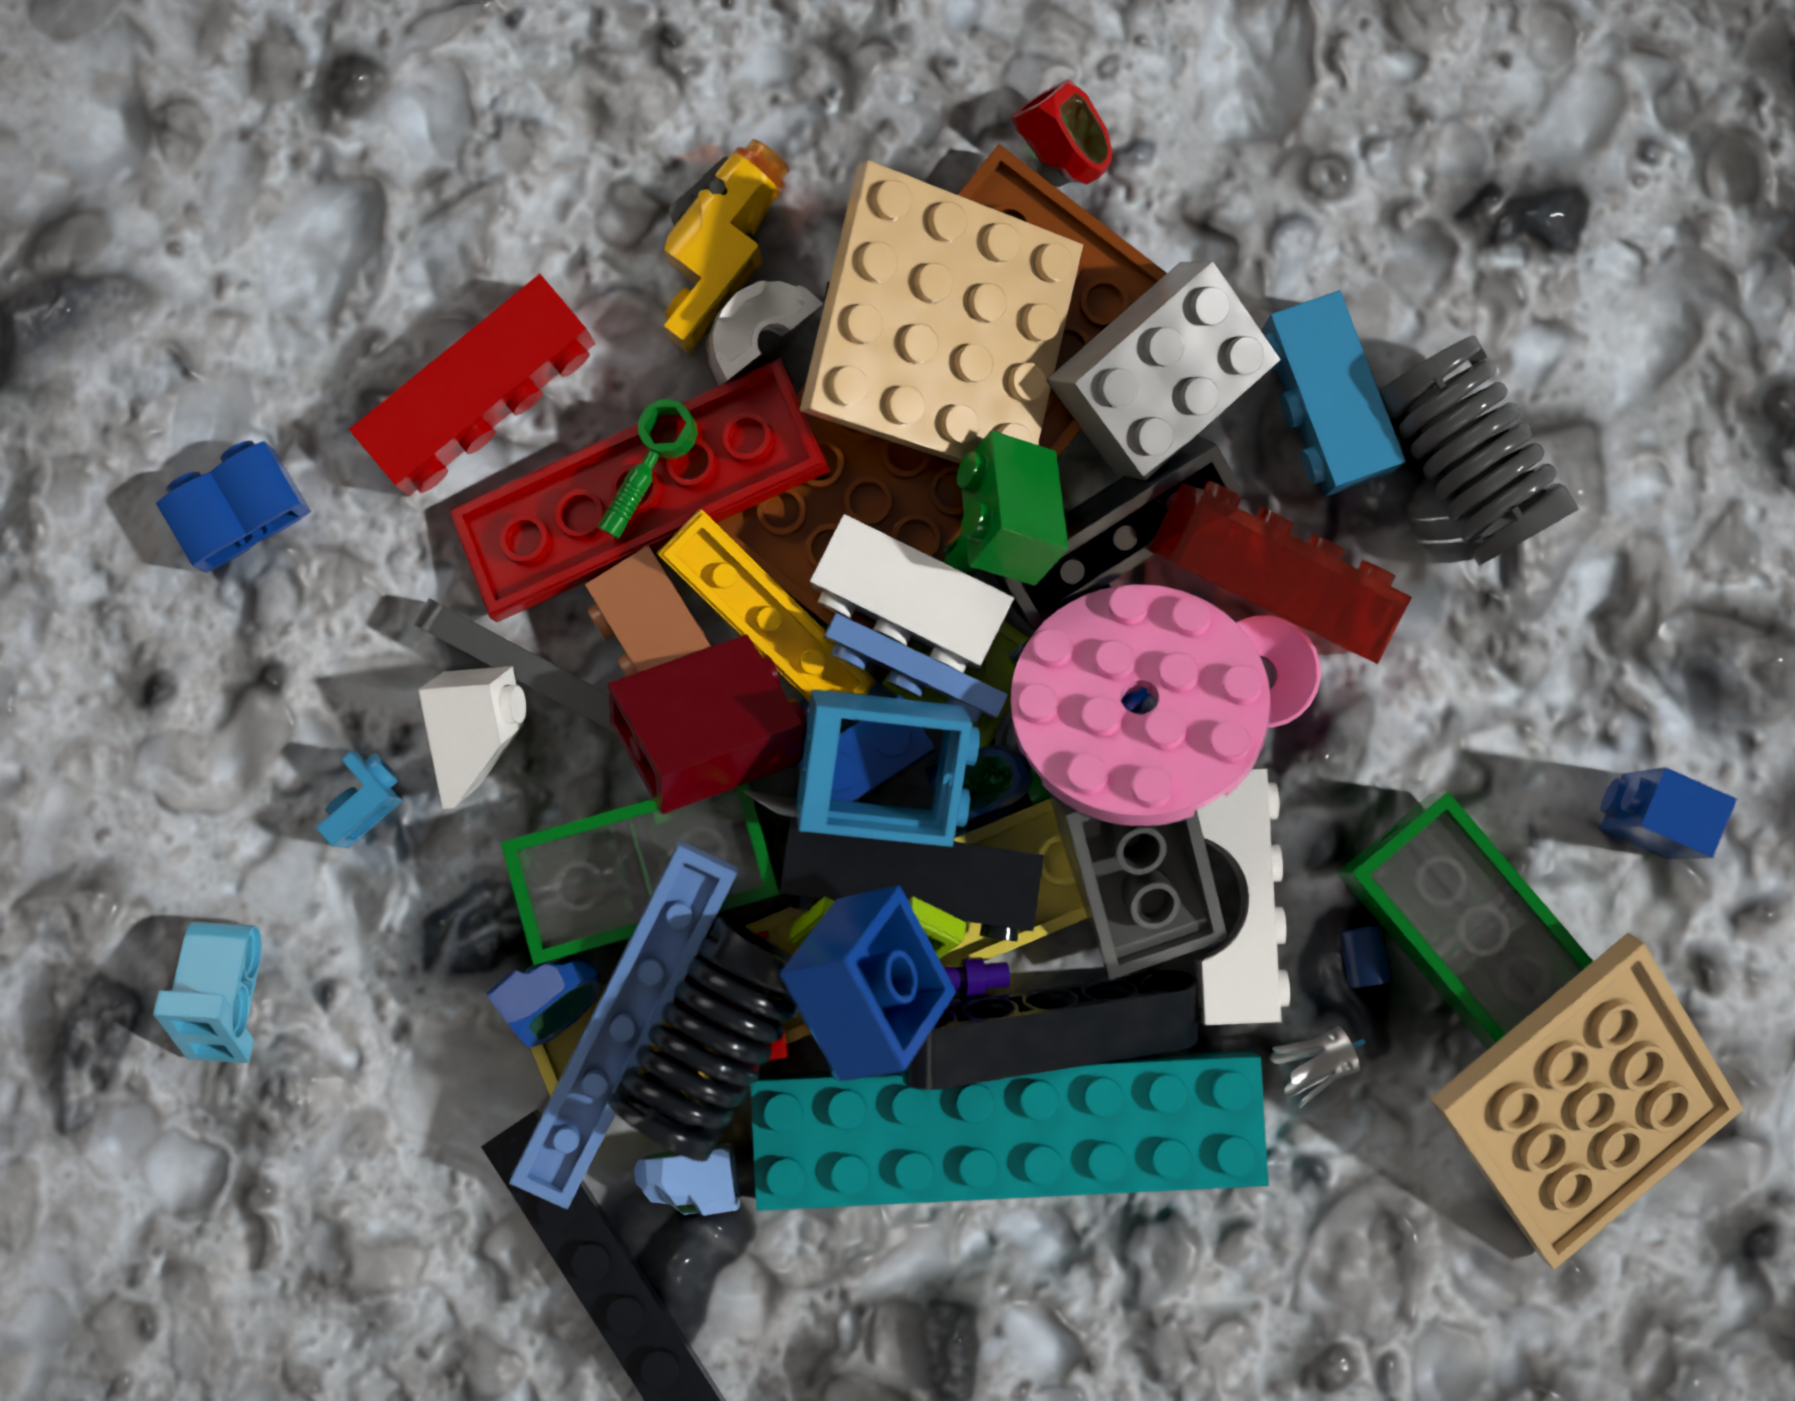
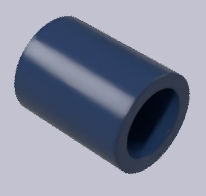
(1365, 956)

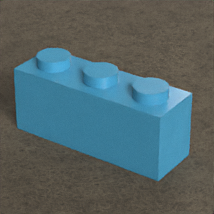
(1331, 395)

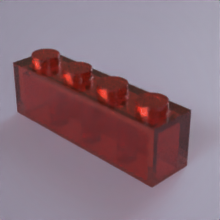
(1280, 572)

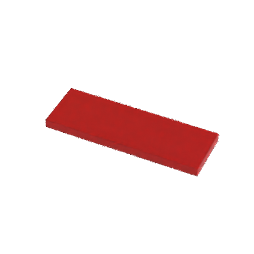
(542, 528)

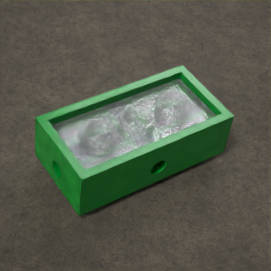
(595, 875)
(1464, 917)

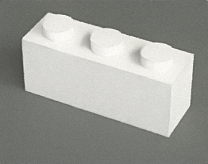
(909, 595)

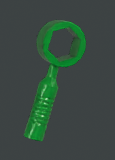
(640, 476)

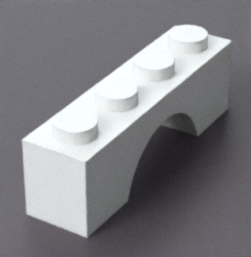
(1241, 975)

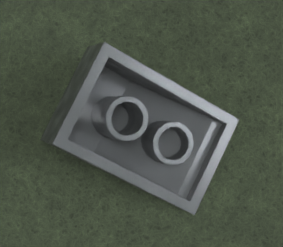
(1142, 888)

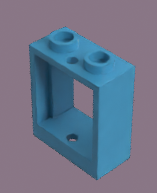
(950, 801)

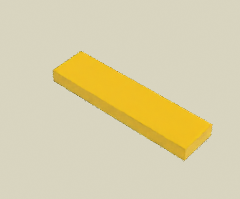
(759, 608)

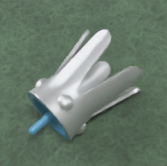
(1332, 1059)

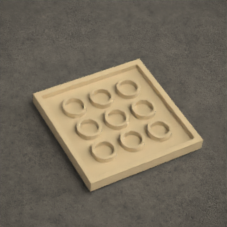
(938, 318)
(1588, 1101)

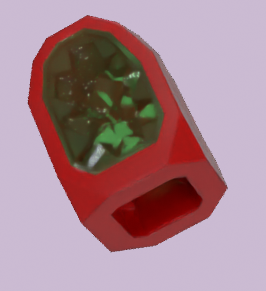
(1066, 132)

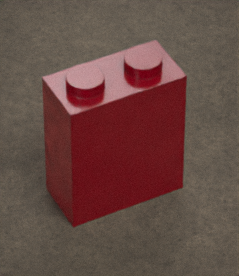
(706, 723)

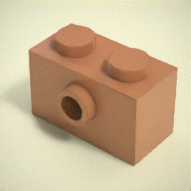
(644, 613)

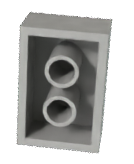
(1164, 369)

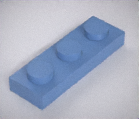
(911, 669)

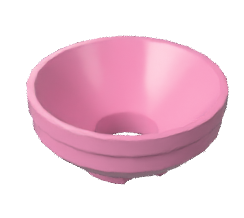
(1293, 662)

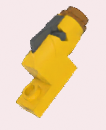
(711, 237)

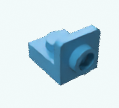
(356, 810)

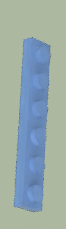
(631, 1003)

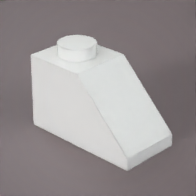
(470, 725)

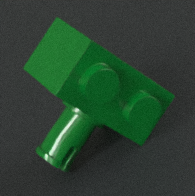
(1010, 510)

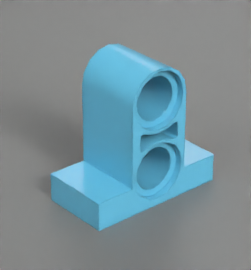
(213, 992)

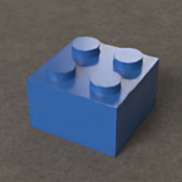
(869, 984)

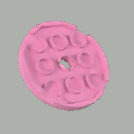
(1152, 763)

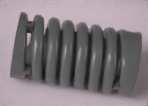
(1470, 464)

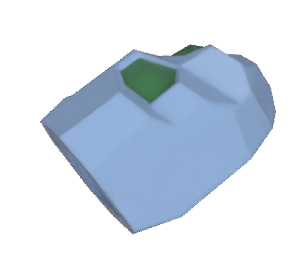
(691, 1184)

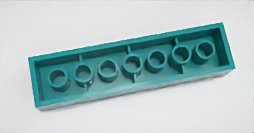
(1042, 1134)

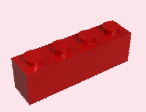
(474, 387)

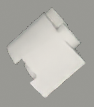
(754, 309)

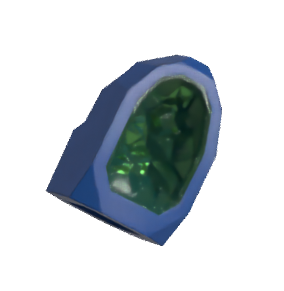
(546, 998)

